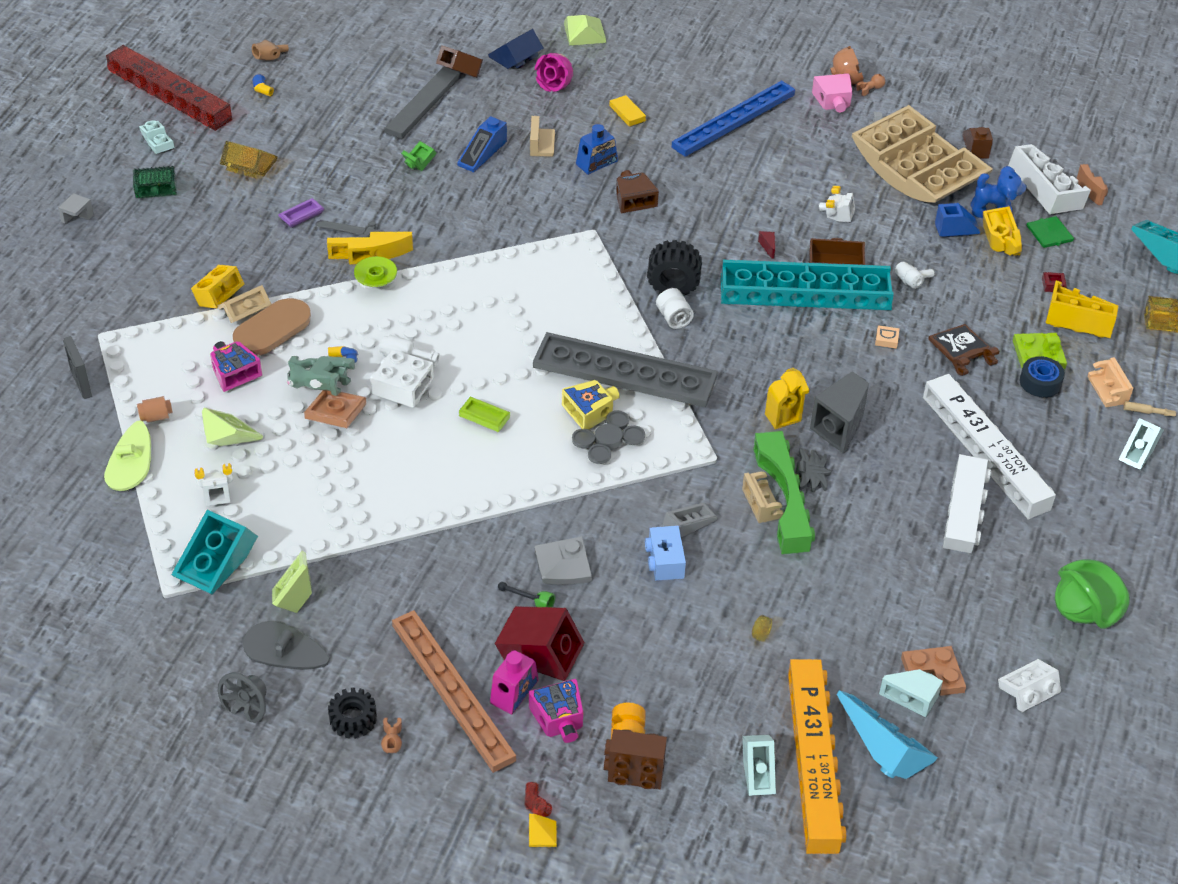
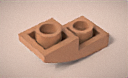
(1095, 184)

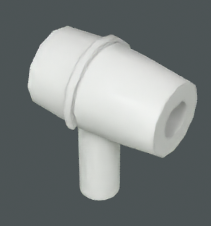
(911, 275)

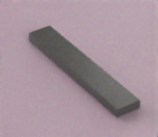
(422, 102)

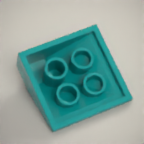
(1160, 241)

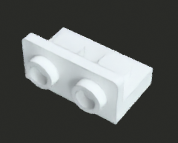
(1031, 684)

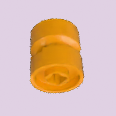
(628, 717)

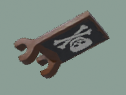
(961, 345)

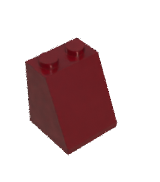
(543, 635)

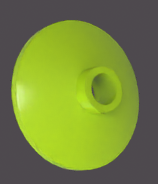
(375, 271)

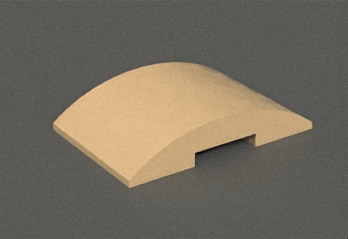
(915, 157)

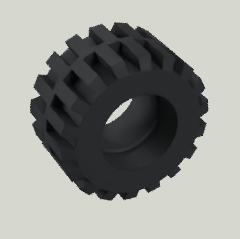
(678, 256)

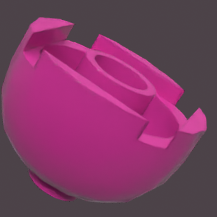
(553, 72)

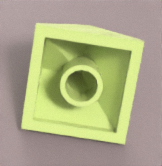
(584, 30)
(226, 429)
(293, 586)

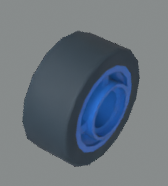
(1042, 376)

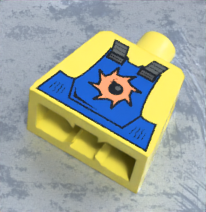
(589, 403)

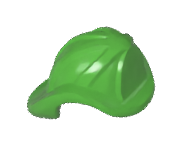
(1091, 593)

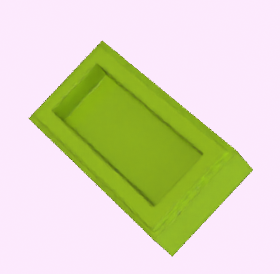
(484, 414)

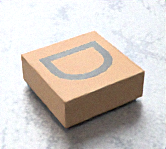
(887, 337)

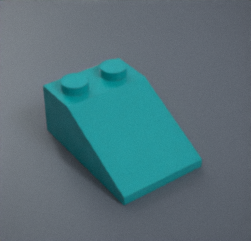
(214, 552)

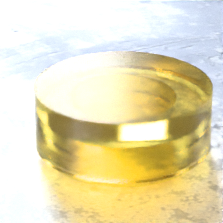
(762, 628)

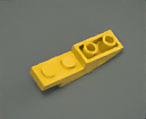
(378, 244)

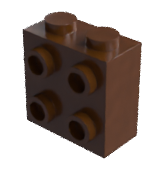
(635, 759)

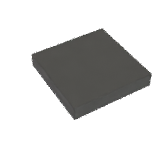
(77, 367)

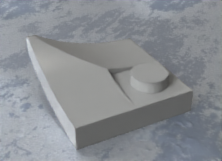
(563, 562)

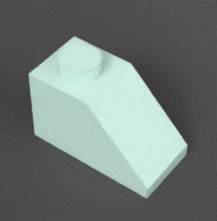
(1141, 444)
(912, 690)
(759, 764)

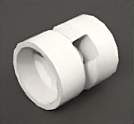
(674, 308)

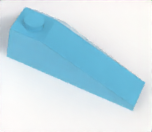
(887, 746)

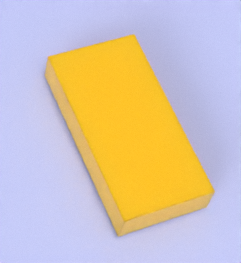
(627, 110)

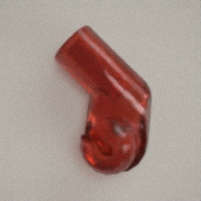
(534, 802)

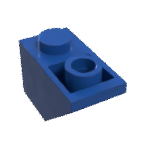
(955, 220)

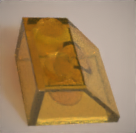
(246, 159)

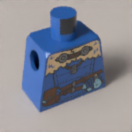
(596, 150)

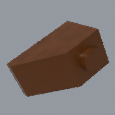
(978, 141)

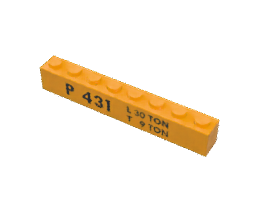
(814, 757)

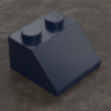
(518, 50)

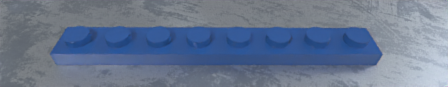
(733, 118)

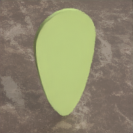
(130, 458)

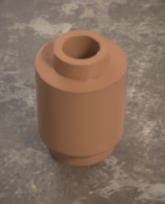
(154, 409)

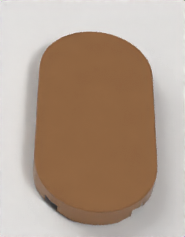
(273, 325)

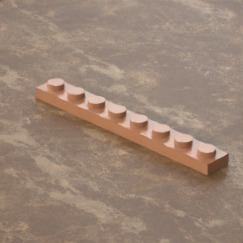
(454, 691)

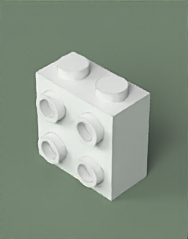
(402, 378)

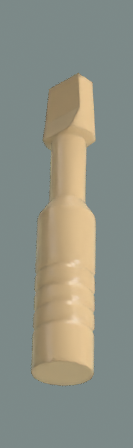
(1148, 409)

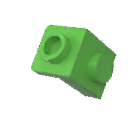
(419, 156)

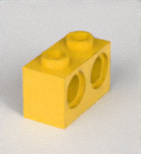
(217, 286)

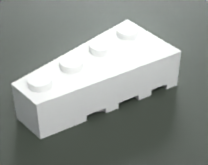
(1047, 181)
(965, 504)

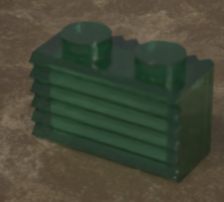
(154, 182)

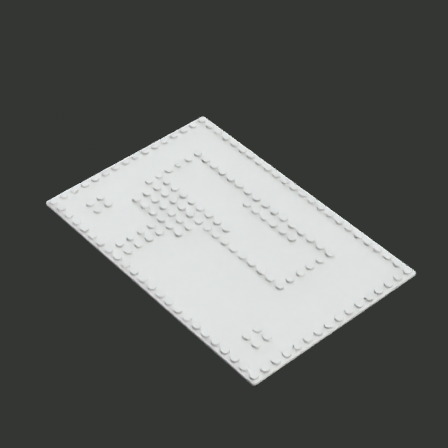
(396, 465)

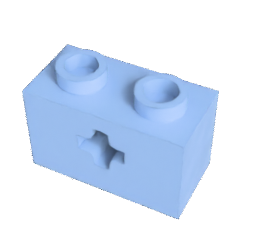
(666, 553)

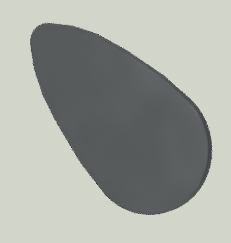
(283, 647)

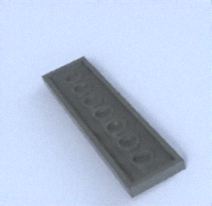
(625, 369)

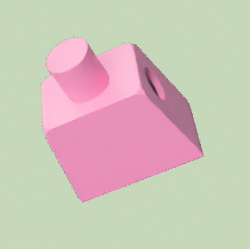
(833, 91)

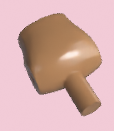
(267, 50)

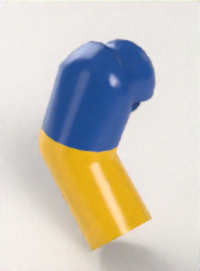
(259, 85)
(343, 351)

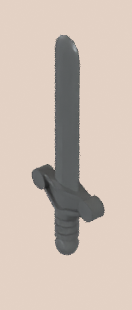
(364, 232)

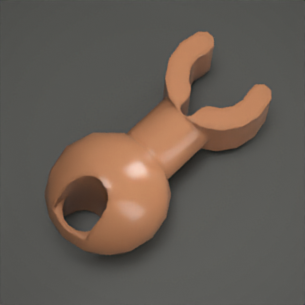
(877, 81)
(392, 742)

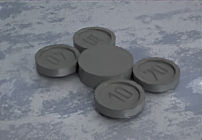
(608, 437)

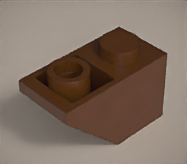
(459, 61)

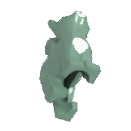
(322, 374)

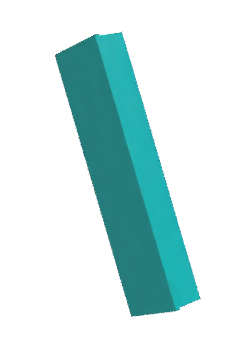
(806, 285)

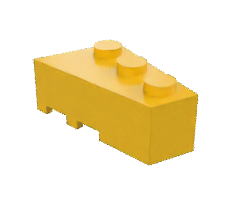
(1081, 313)

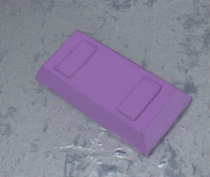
(301, 212)

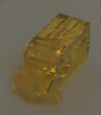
(1161, 313)

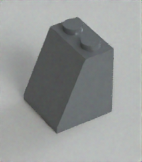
(840, 410)

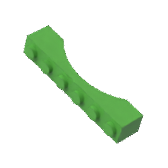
(793, 527)

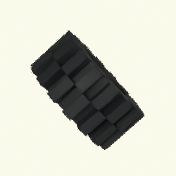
(352, 725)

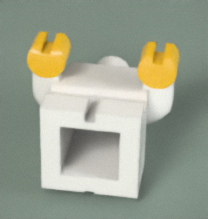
(839, 206)
(215, 484)

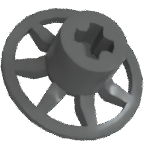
(246, 694)

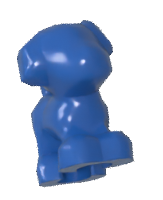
(1007, 188)

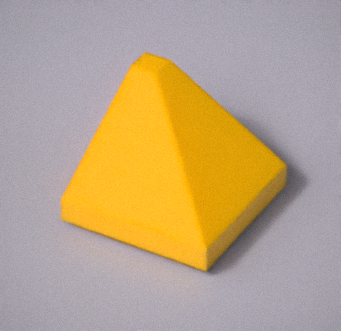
(542, 831)

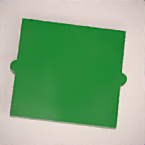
(1050, 232)

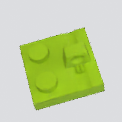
(1039, 345)

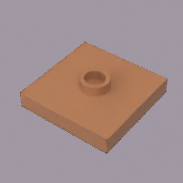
(335, 410)

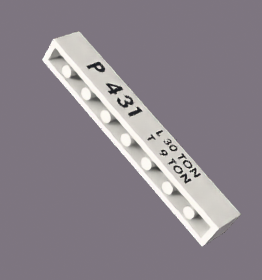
(985, 441)

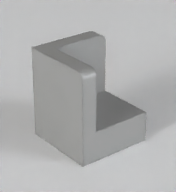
(75, 206)

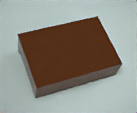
(836, 251)

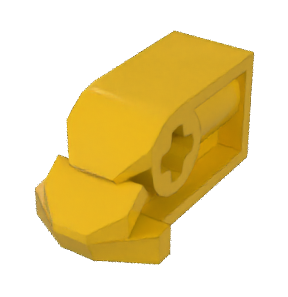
(1002, 231)
(786, 399)

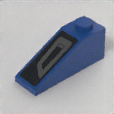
(486, 141)

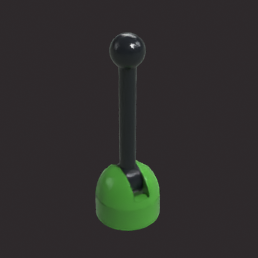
(542, 599)

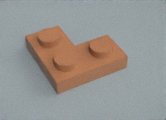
(940, 663)

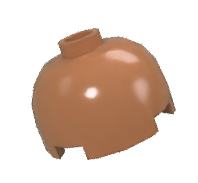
(847, 63)

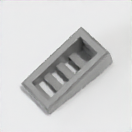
(689, 525)

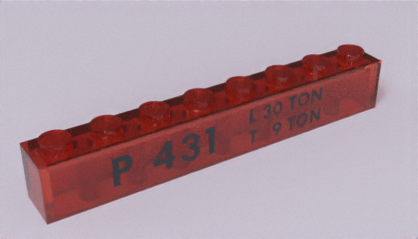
(169, 87)

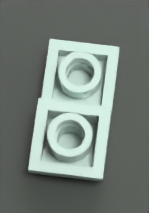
(156, 136)

